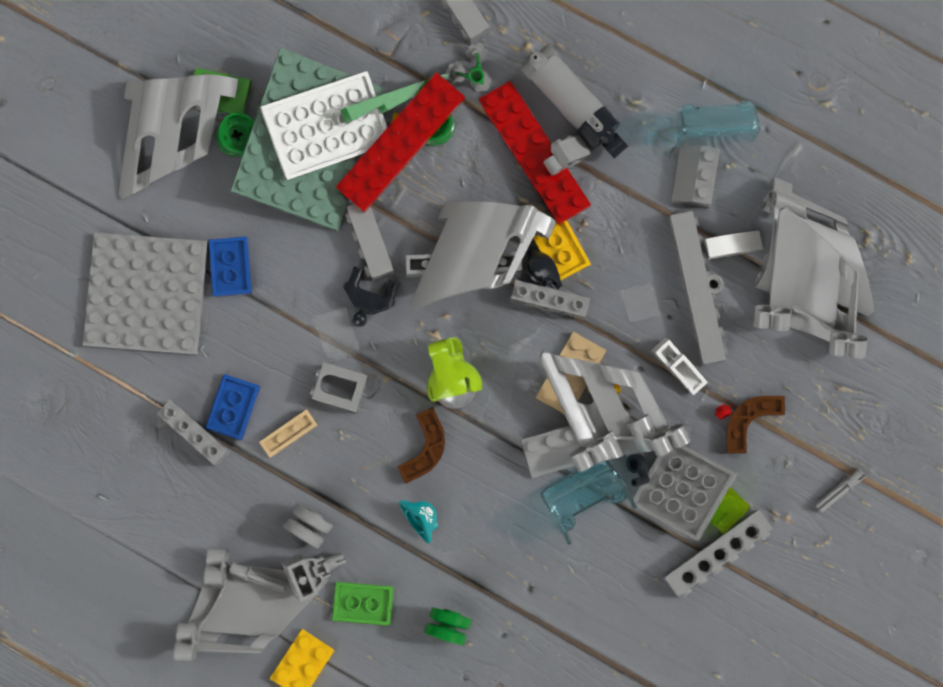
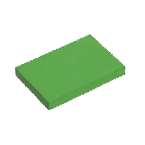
(230, 104)
(363, 603)

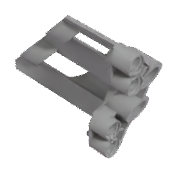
(159, 112)
(604, 426)

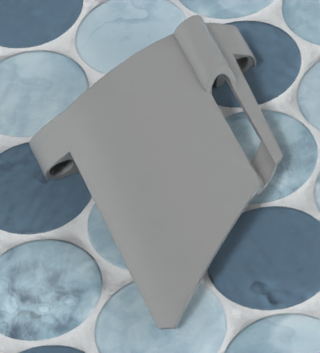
(781, 195)
(474, 245)
(807, 289)
(236, 607)

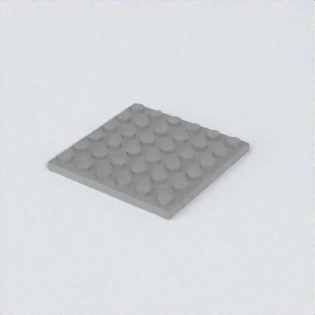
(145, 293)

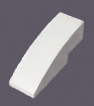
(733, 244)
(679, 366)

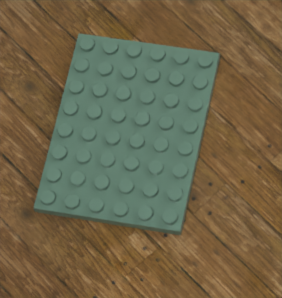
(260, 172)

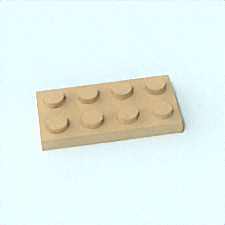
(578, 348)

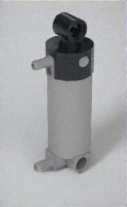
(574, 100)

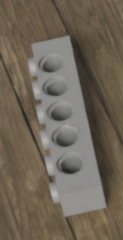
(755, 520)

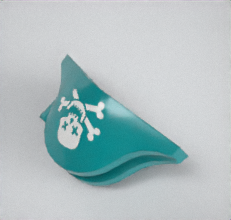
(421, 517)

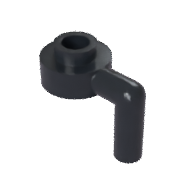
(636, 464)

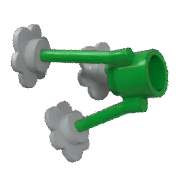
(478, 78)

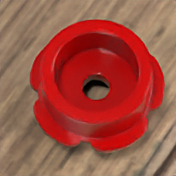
(723, 411)

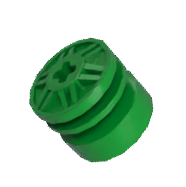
(234, 123)

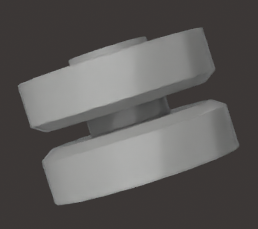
(308, 525)

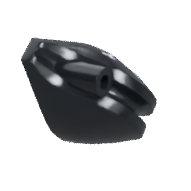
(542, 269)

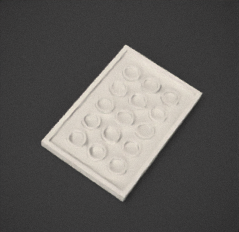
(312, 131)

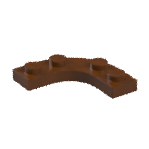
(743, 415)
(432, 451)

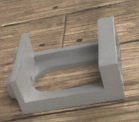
(328, 369)

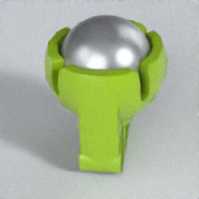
(452, 378)

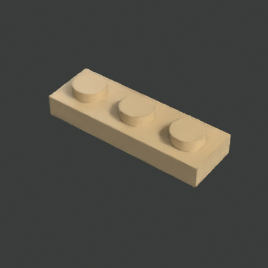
(288, 433)

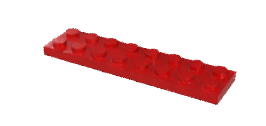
(400, 142)
(531, 149)

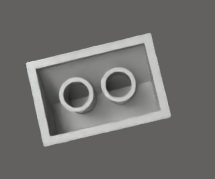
(695, 175)
(549, 451)

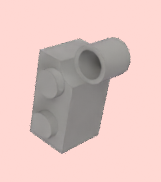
(566, 153)

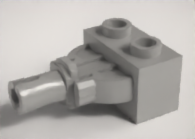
(309, 573)

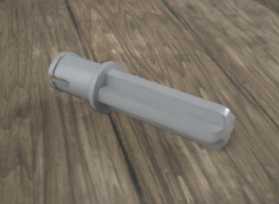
(847, 484)
(257, 577)

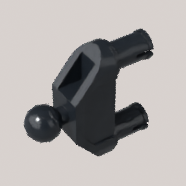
(367, 301)

